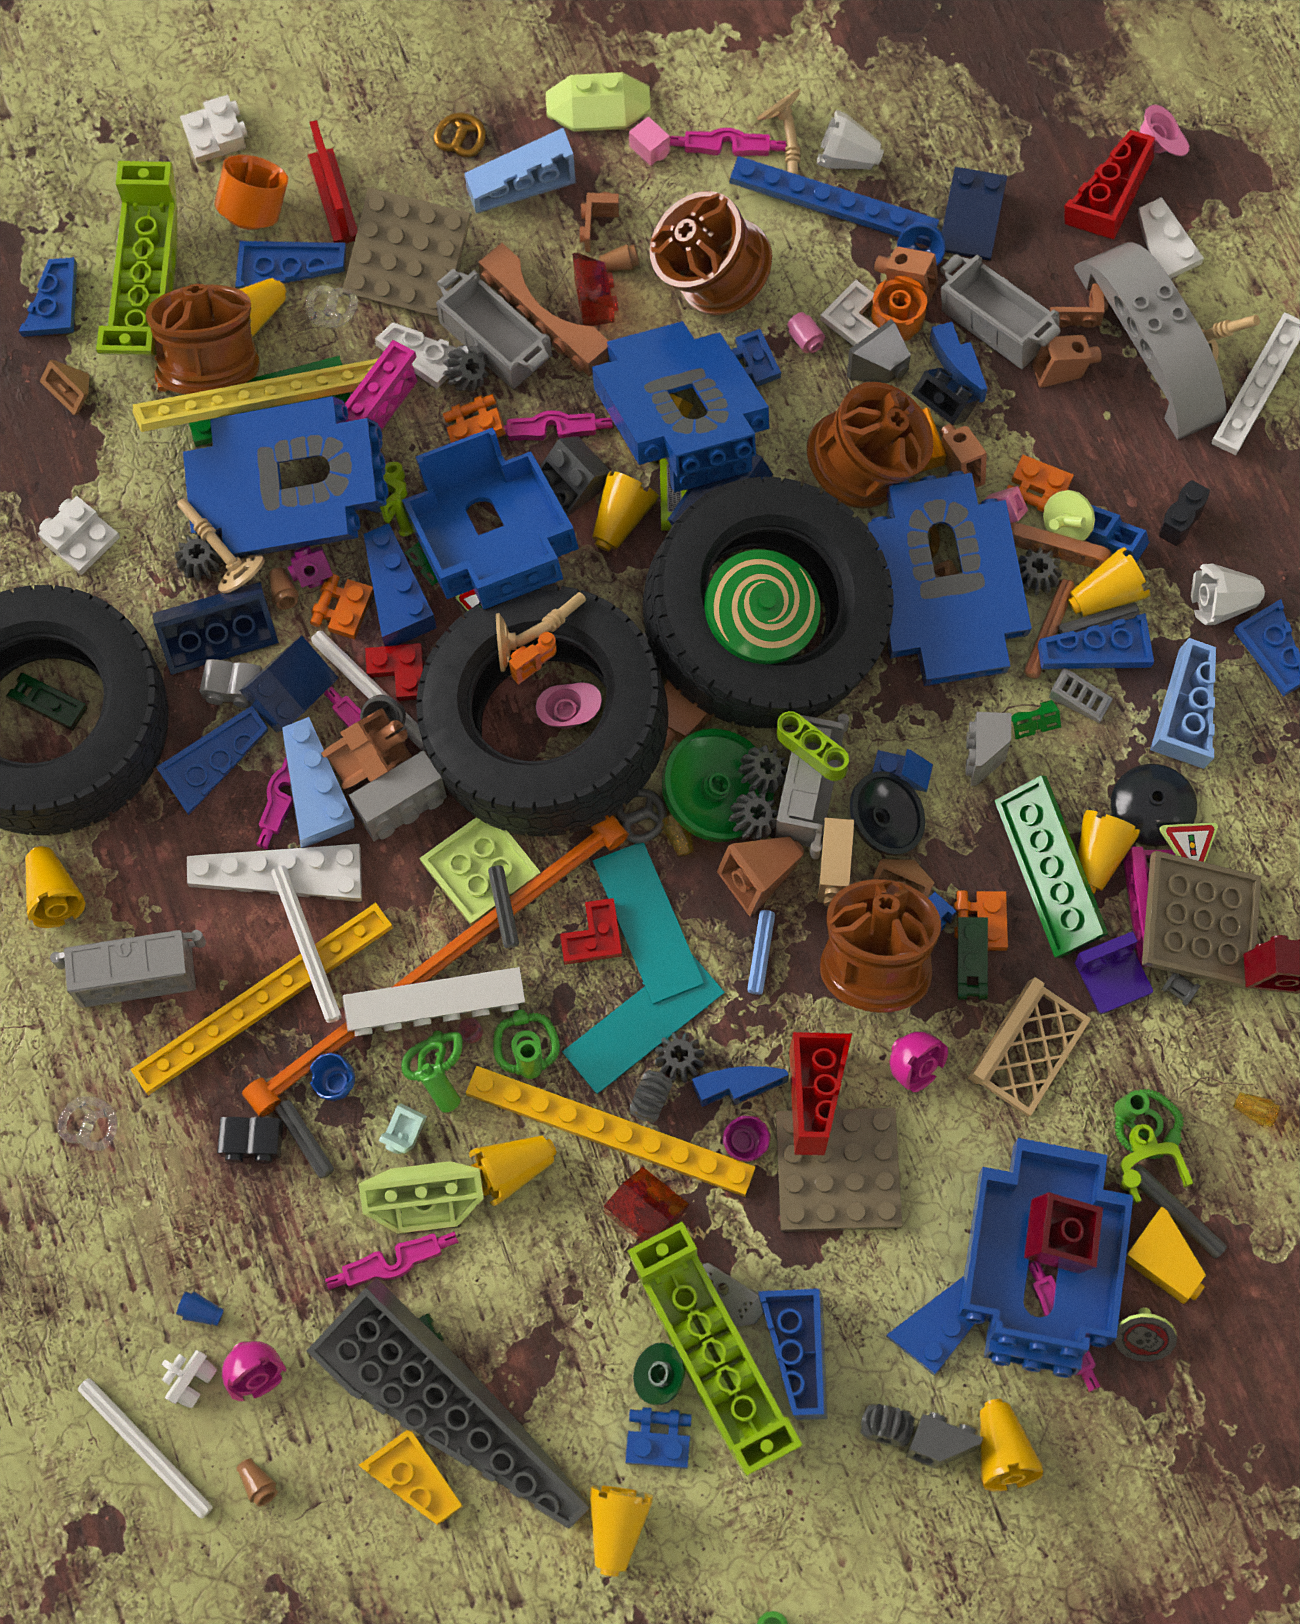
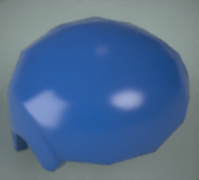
(332, 1076)

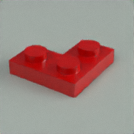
(400, 661)
(599, 941)

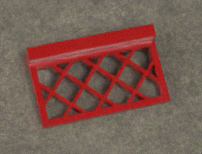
(331, 190)

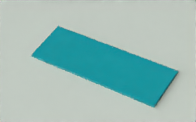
(648, 922)
(635, 1031)

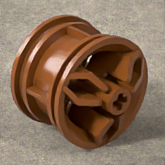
(698, 257)
(203, 338)
(869, 444)
(879, 945)

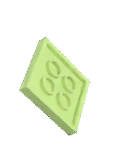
(463, 863)

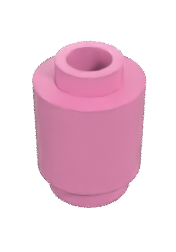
(806, 333)

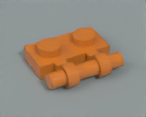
(476, 424)
(1040, 478)
(349, 610)
(529, 660)
(989, 905)

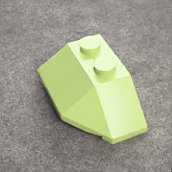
(598, 101)
(422, 1196)

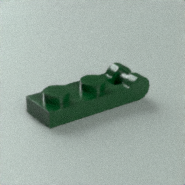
(47, 701)
(972, 957)

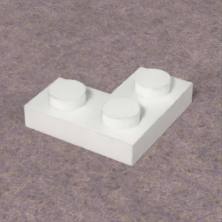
(846, 313)

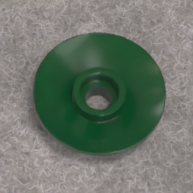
(650, 1372)

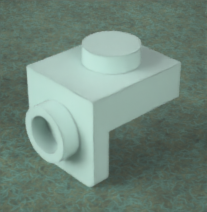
(403, 1129)

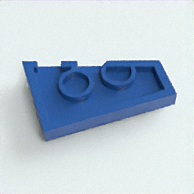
(55, 301)
(1272, 646)

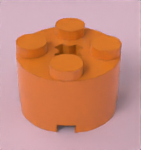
(901, 301)

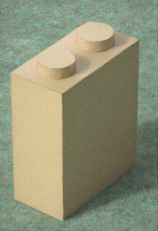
(835, 858)

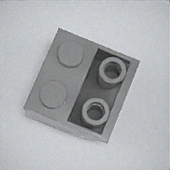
(987, 744)

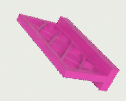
(384, 386)
(1137, 887)

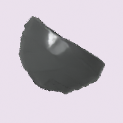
(390, 705)

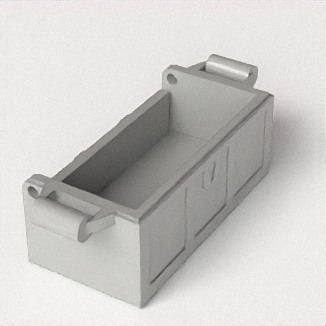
(996, 310)
(491, 325)
(808, 792)
(130, 967)

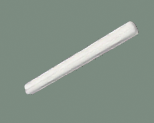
(360, 679)
(306, 944)
(145, 1448)

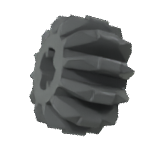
(465, 368)
(197, 558)
(1048, 567)
(769, 763)
(751, 805)
(687, 1050)
(650, 1096)
(887, 1425)

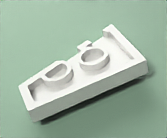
(1167, 239)
(428, 351)

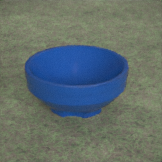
(909, 234)

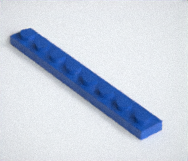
(827, 198)

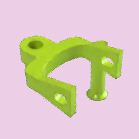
(395, 481)
(1143, 1150)

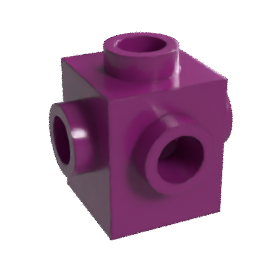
(310, 557)

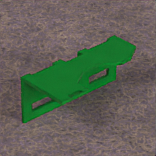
(422, 560)
(1046, 708)

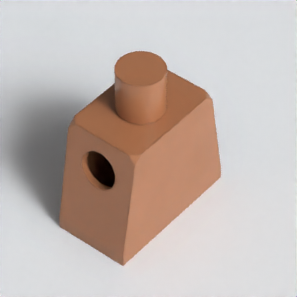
(913, 264)
(1064, 360)
(964, 453)
(683, 716)

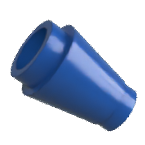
(199, 1309)

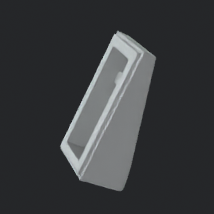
(1084, 687)

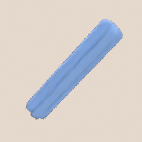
(761, 952)

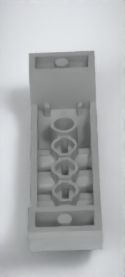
(1162, 333)

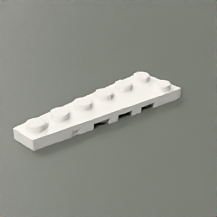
(314, 871)

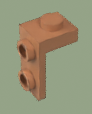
(597, 205)
(1084, 316)

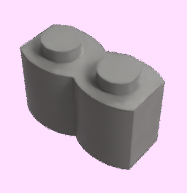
(224, 680)

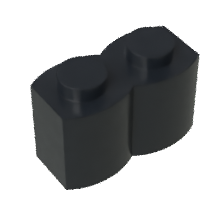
(1184, 512)
(250, 1138)

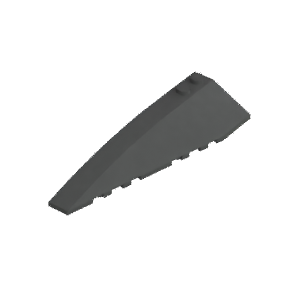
(410, 1374)

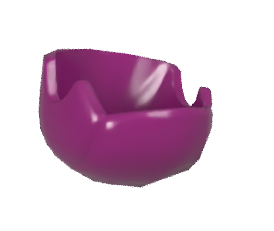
(746, 1138)

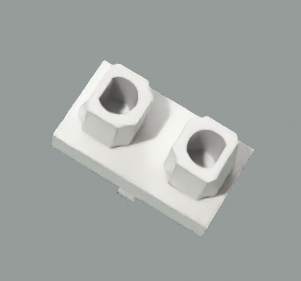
(180, 1391)

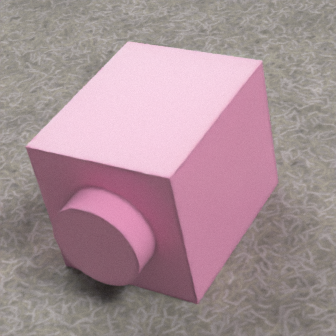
(649, 141)

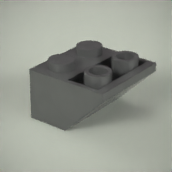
(574, 473)
(939, 1442)

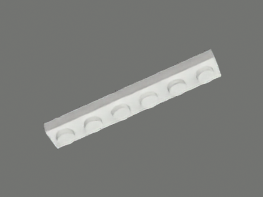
(1258, 385)

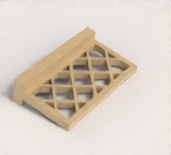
(1011, 1028)

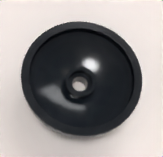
(1134, 803)
(895, 806)

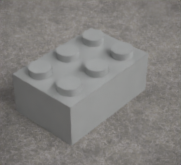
(398, 796)

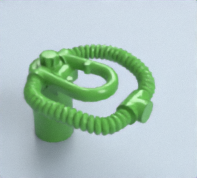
(528, 1052)
(433, 1075)
(1137, 1103)

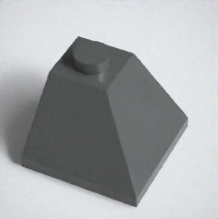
(879, 356)

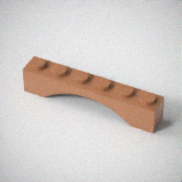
(580, 343)

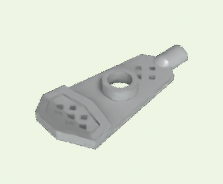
(736, 1297)

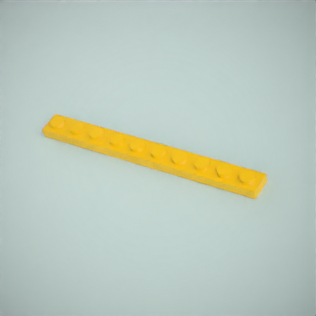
(258, 1001)
(611, 1131)

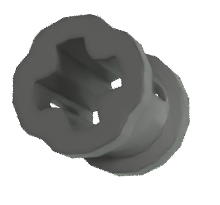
(1181, 988)

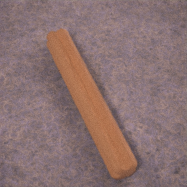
(1050, 625)

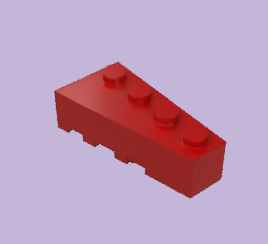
(1111, 190)
(816, 1079)

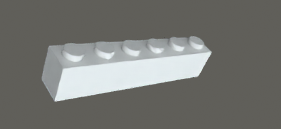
(432, 1000)

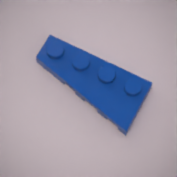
(287, 261)
(1109, 646)
(208, 760)
(934, 1329)

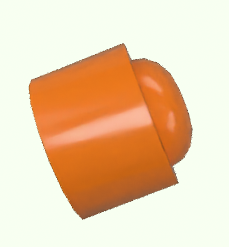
(250, 191)

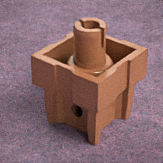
(368, 749)

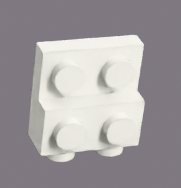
(214, 129)
(77, 534)

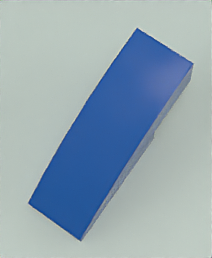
(958, 359)
(1115, 534)
(738, 1083)

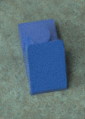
(909, 767)

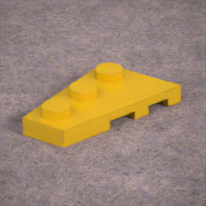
(413, 1476)

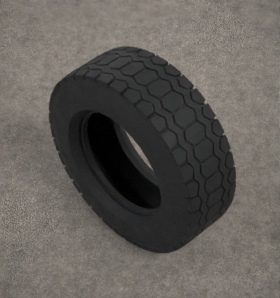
(812, 533)
(132, 721)
(568, 788)

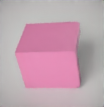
(1014, 501)

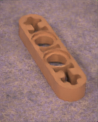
(1061, 546)

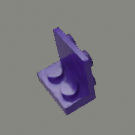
(1113, 973)

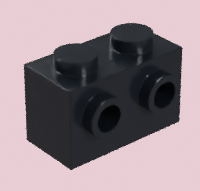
(945, 395)

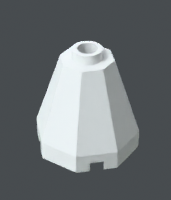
(848, 145)
(1224, 593)

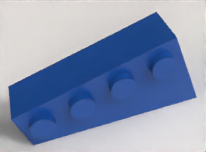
(398, 597)
(799, 1344)

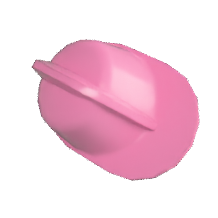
(1164, 128)
(568, 705)

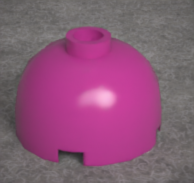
(916, 1058)
(252, 1369)

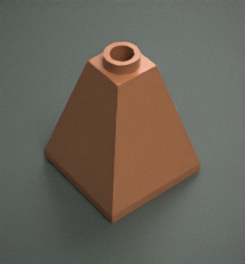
(758, 868)

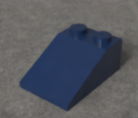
(973, 212)
(289, 684)

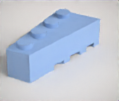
(522, 173)
(1186, 717)
(316, 793)

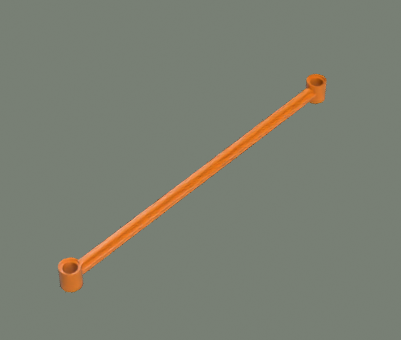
(609, 833)

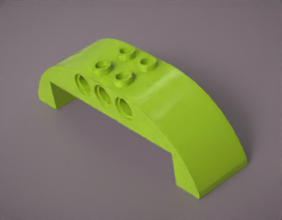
(143, 255)
(712, 1350)

